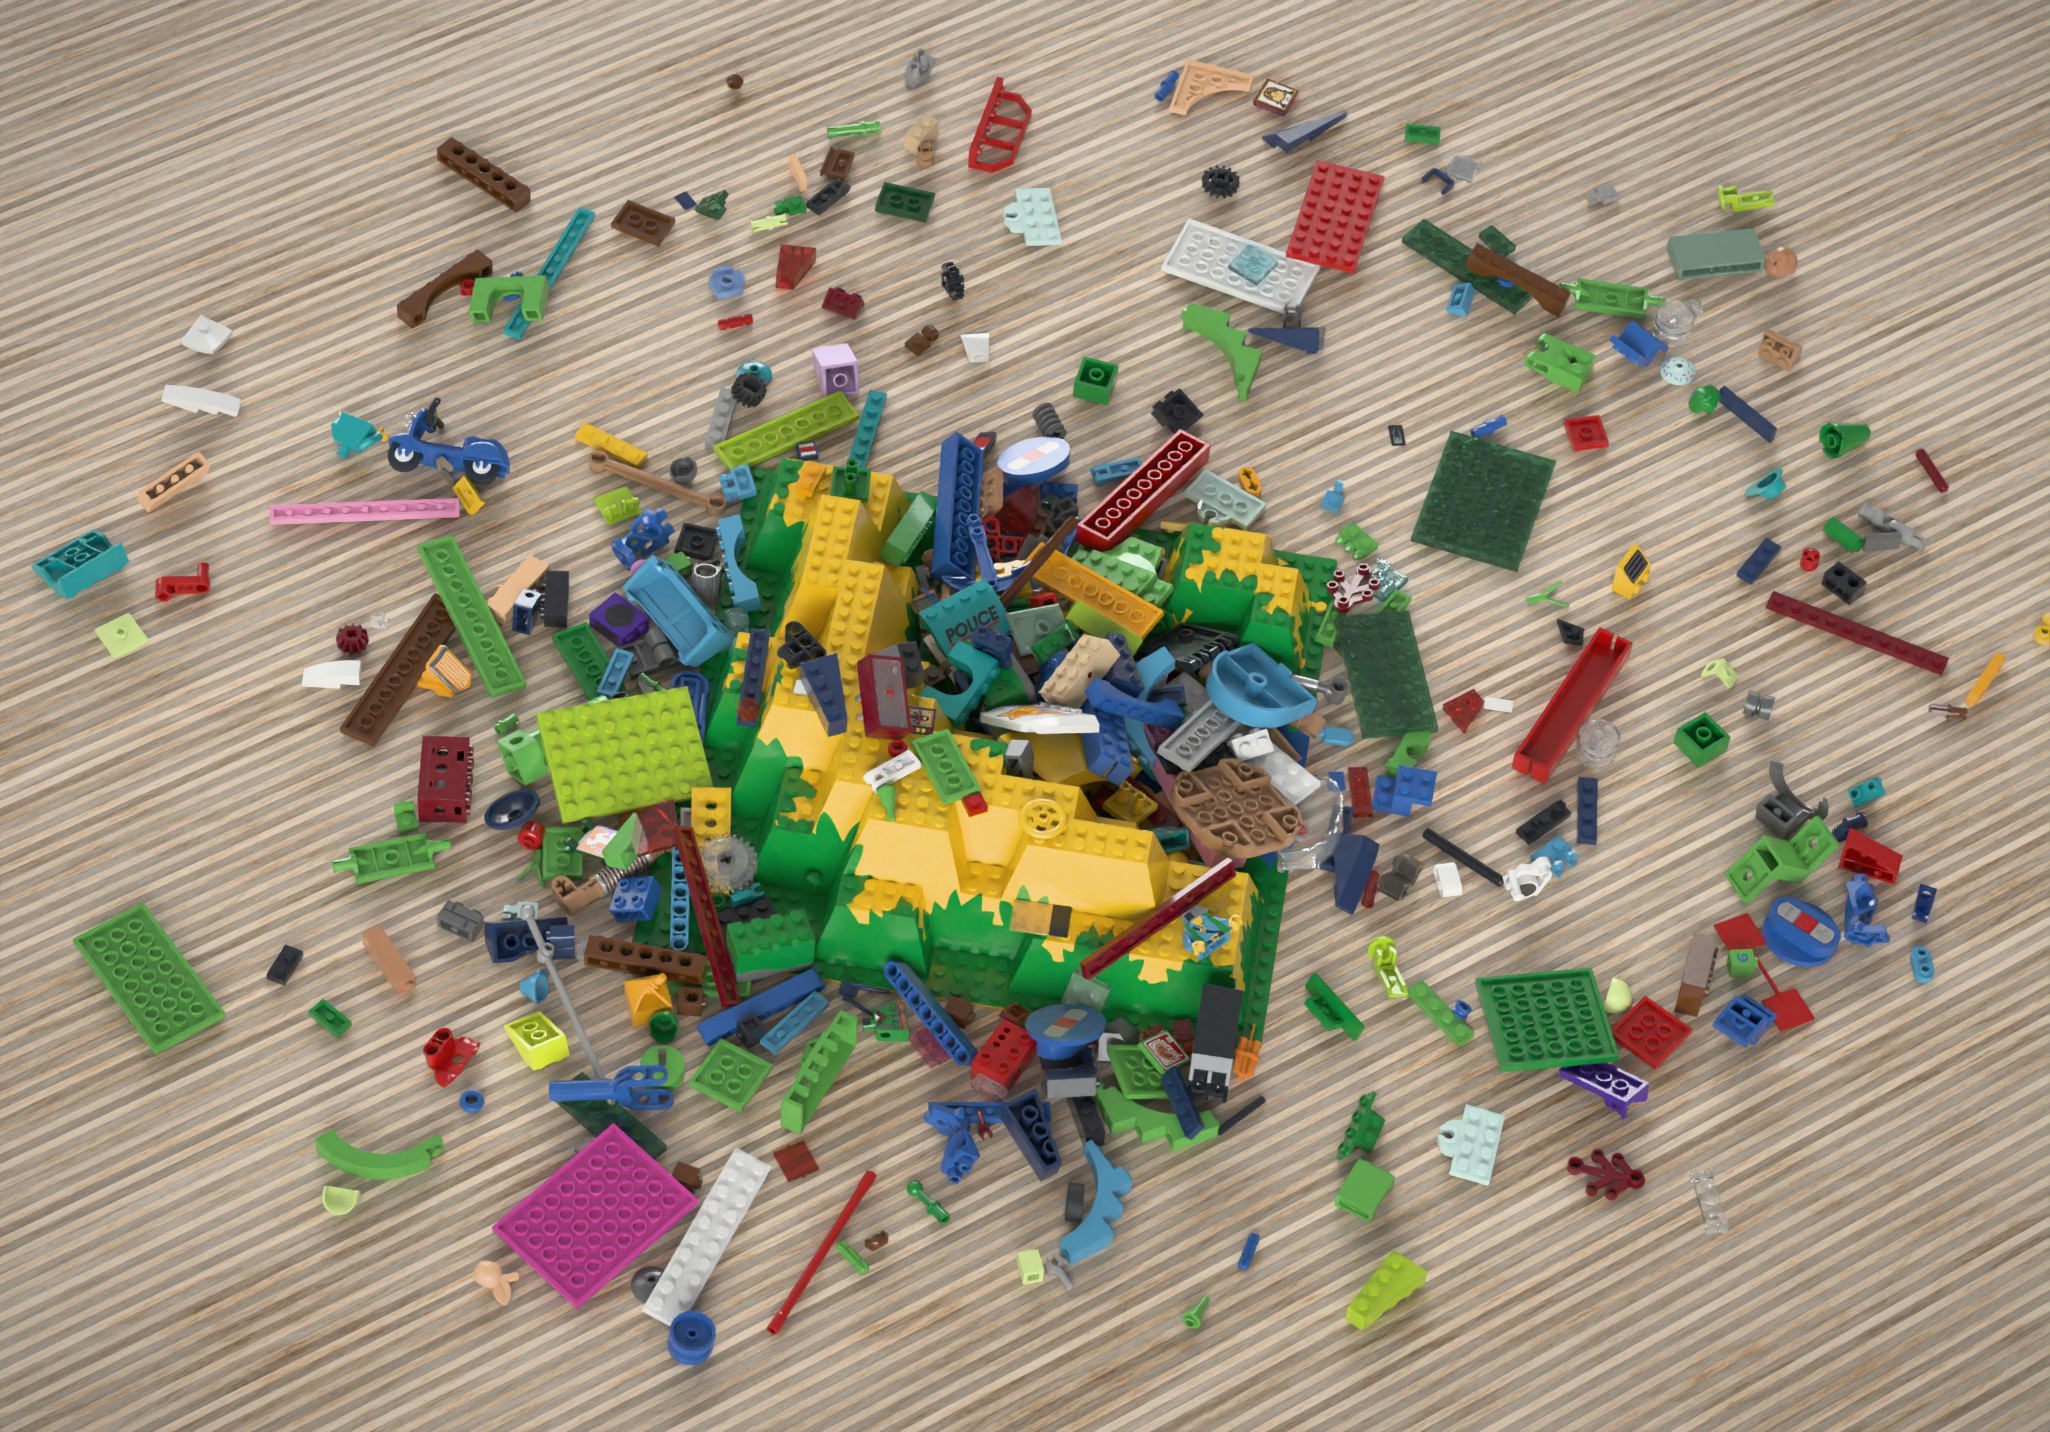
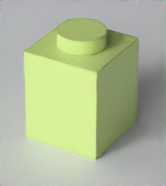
(1030, 1266)

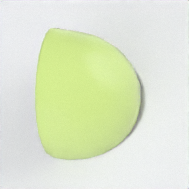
(1619, 997)
(339, 1200)

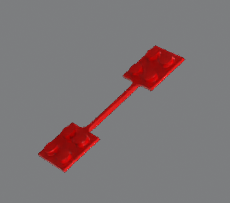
(1788, 1006)

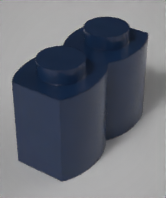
(563, 940)

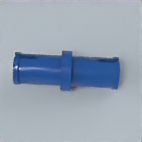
(1166, 86)
(1489, 427)

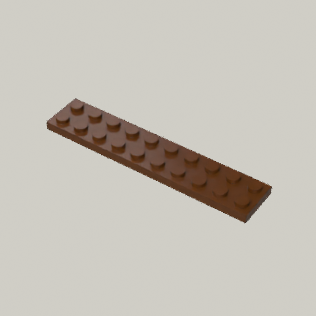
(399, 674)

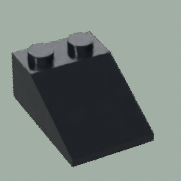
(911, 659)

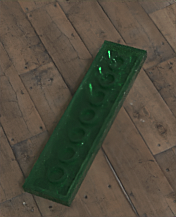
(1452, 257)

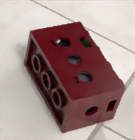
(445, 779)

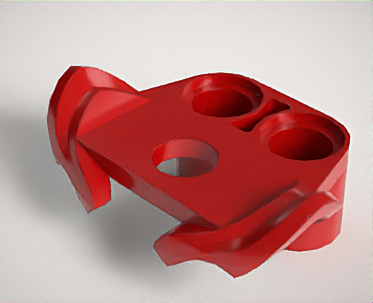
(442, 1050)

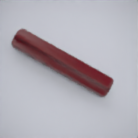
(1932, 470)

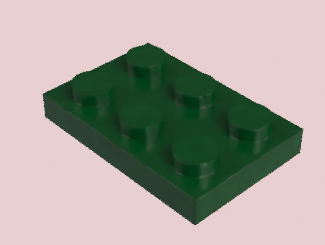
(905, 202)

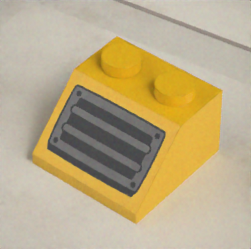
(1631, 573)

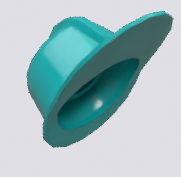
(1769, 486)

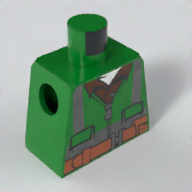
(888, 1021)

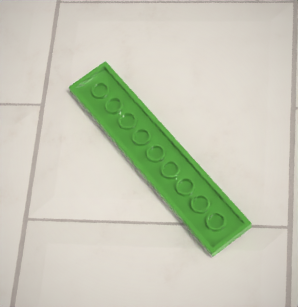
(471, 616)

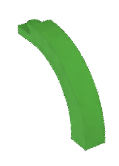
(377, 1165)

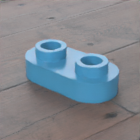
(1921, 963)

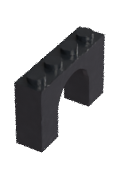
(1073, 1082)

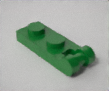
(1054, 642)

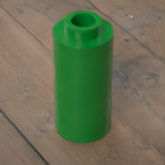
(1843, 535)

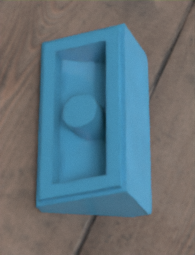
(1461, 299)

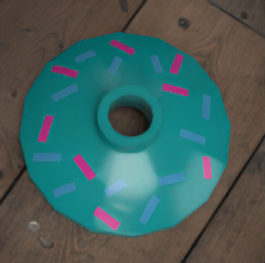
(757, 368)

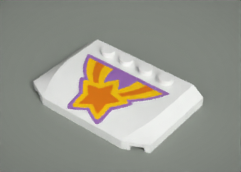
(1041, 718)

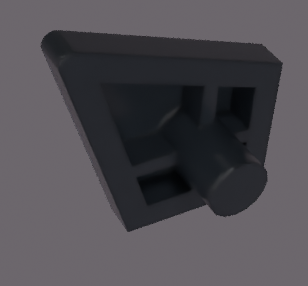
(1570, 633)

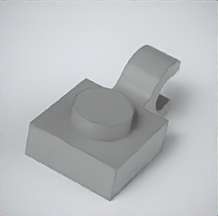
(1605, 194)

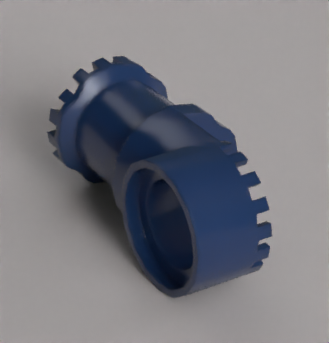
(1854, 822)

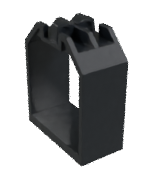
(1214, 1041)

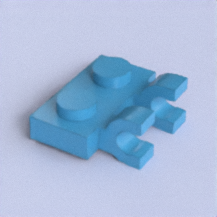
(743, 483)
(1555, 851)

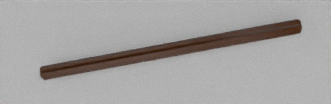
(1038, 561)

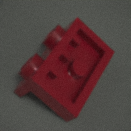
(843, 303)

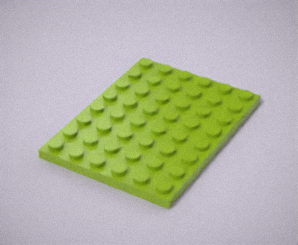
(623, 753)

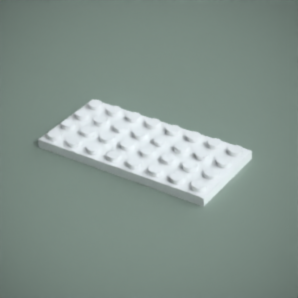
(1204, 255)

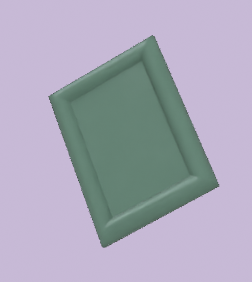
(1033, 625)

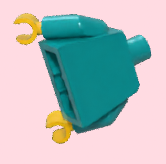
(355, 434)

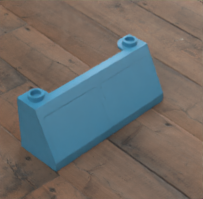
(678, 611)

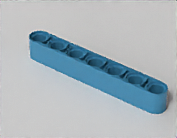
(679, 904)

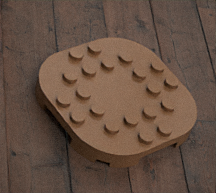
(1235, 809)

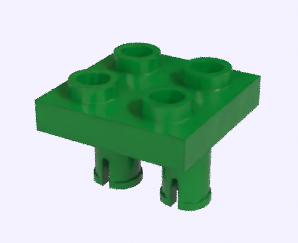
(851, 481)

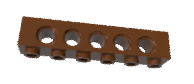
(483, 174)
(611, 953)

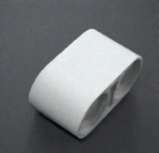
(1447, 880)

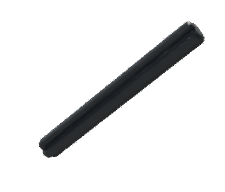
(1463, 857)

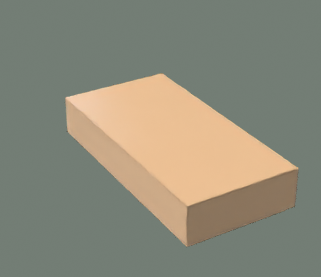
(797, 172)

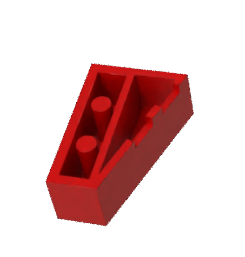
(1869, 857)

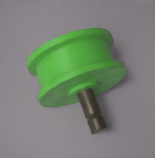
(671, 1060)

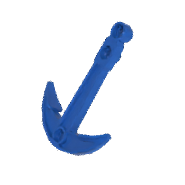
(986, 567)

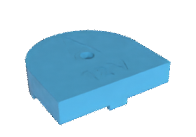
(1256, 689)

